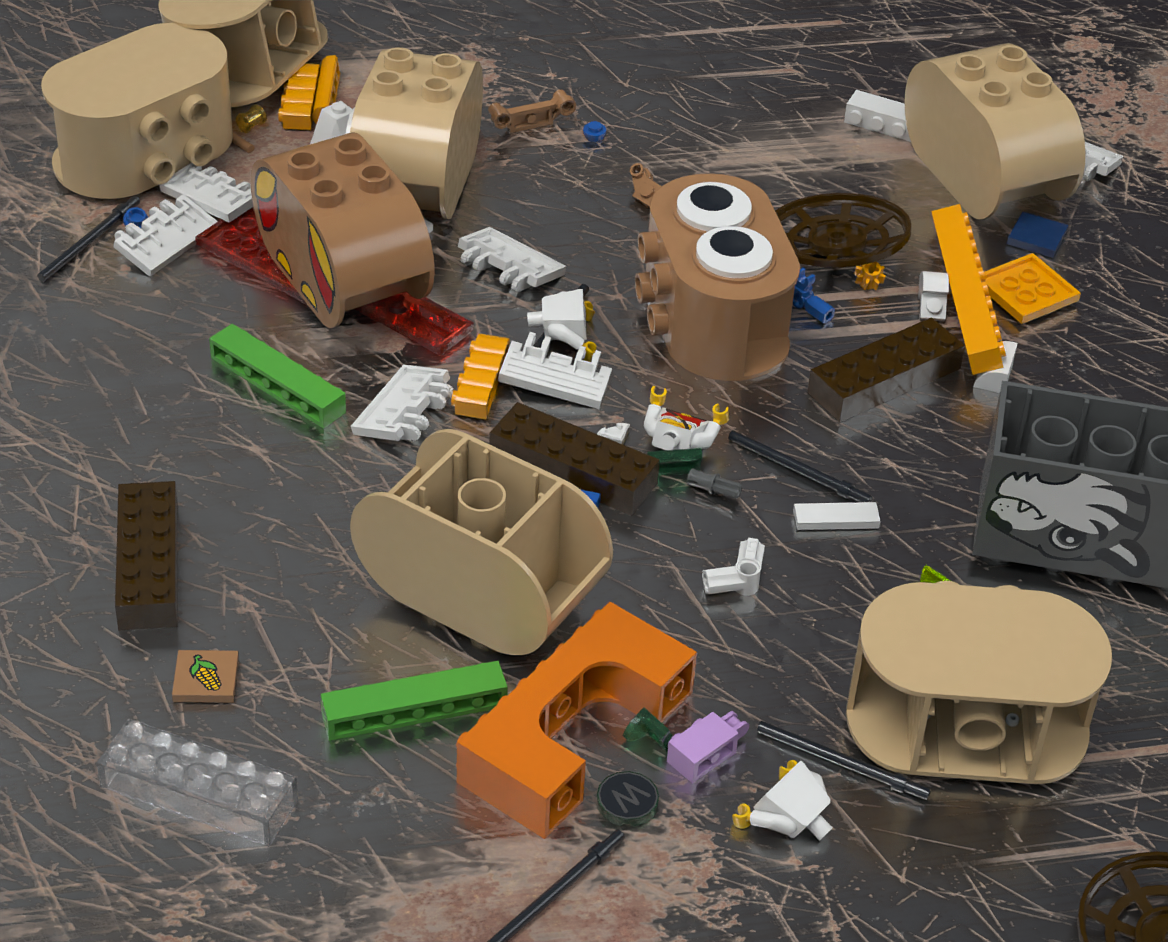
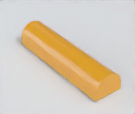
(327, 85)

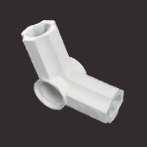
(743, 577)

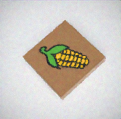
(205, 676)

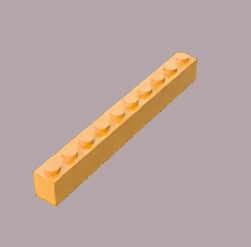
(969, 289)

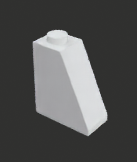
(331, 122)

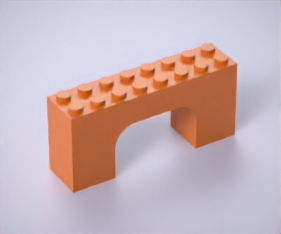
(510, 749)

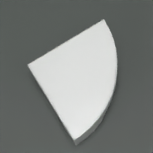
(617, 433)

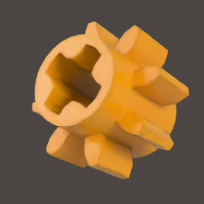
(870, 275)

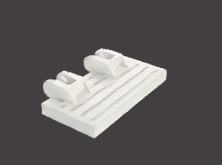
(1099, 161)
(210, 191)
(163, 235)
(519, 262)
(555, 375)
(399, 405)

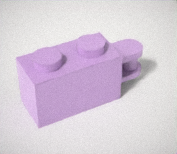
(705, 744)

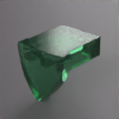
(644, 724)

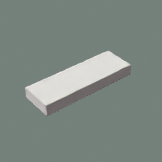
(836, 516)

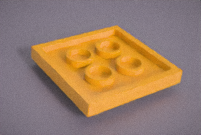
(1029, 288)

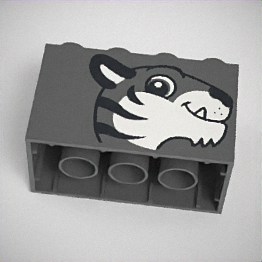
(1076, 485)

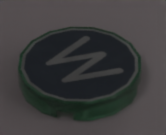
(627, 798)

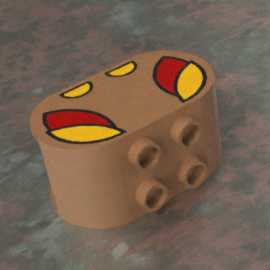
(341, 226)

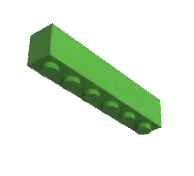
(278, 375)
(412, 700)

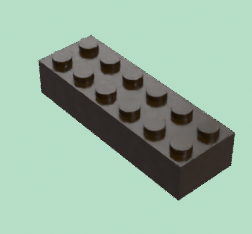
(885, 369)
(578, 456)
(147, 556)

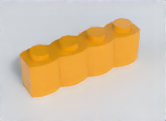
(299, 98)
(480, 377)

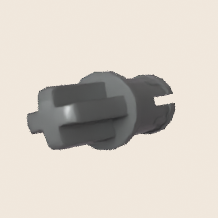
(714, 483)

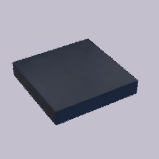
(1037, 234)

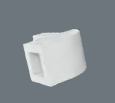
(933, 295)

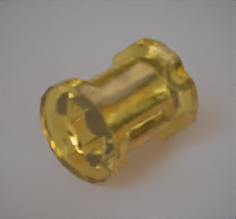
(253, 117)

